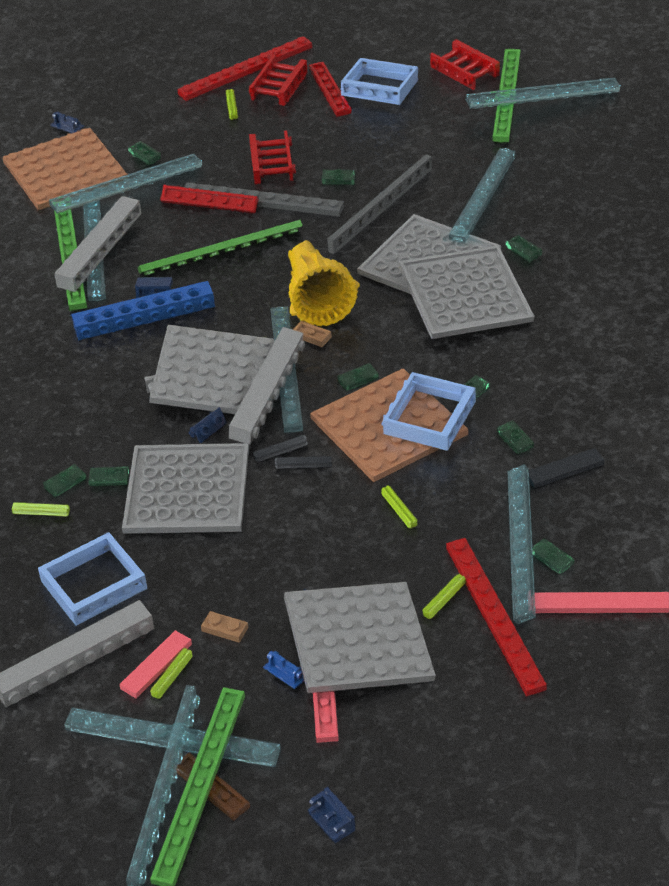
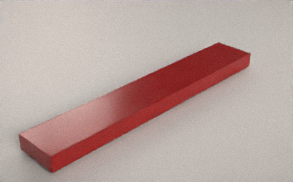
(330, 89)
(209, 199)

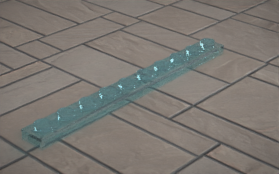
(545, 92)
(125, 183)
(482, 195)
(96, 279)
(289, 393)
(521, 545)
(159, 734)
(162, 793)

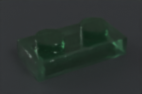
(144, 153)

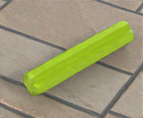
(231, 104)
(399, 507)
(40, 509)
(443, 596)
(171, 673)

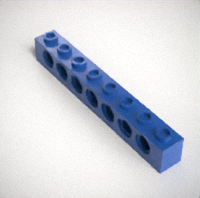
(143, 310)

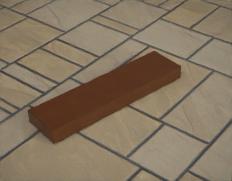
(221, 793)

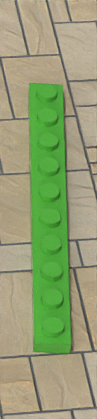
(508, 81)
(67, 245)
(213, 250)
(197, 788)

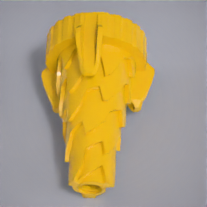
(319, 287)

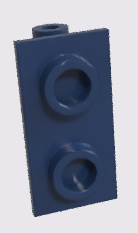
(66, 123)
(208, 425)

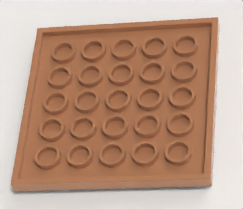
(62, 166)
(357, 428)

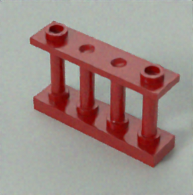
(465, 54)
(287, 87)
(257, 161)

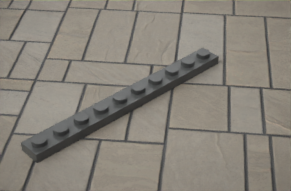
(282, 201)
(379, 204)

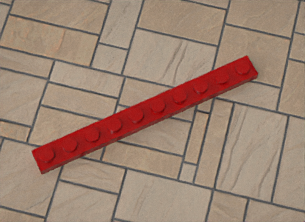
(244, 68)
(496, 618)

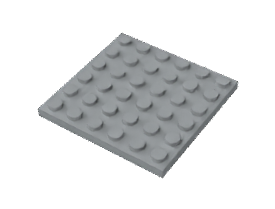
(413, 240)
(465, 292)
(207, 368)
(186, 488)
(358, 637)

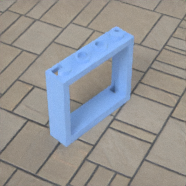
(353, 88)
(417, 382)
(103, 599)

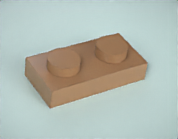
(313, 334)
(224, 626)

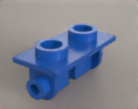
(284, 669)

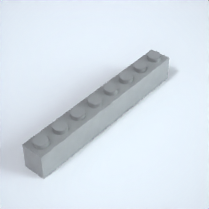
(97, 243)
(266, 386)
(74, 652)

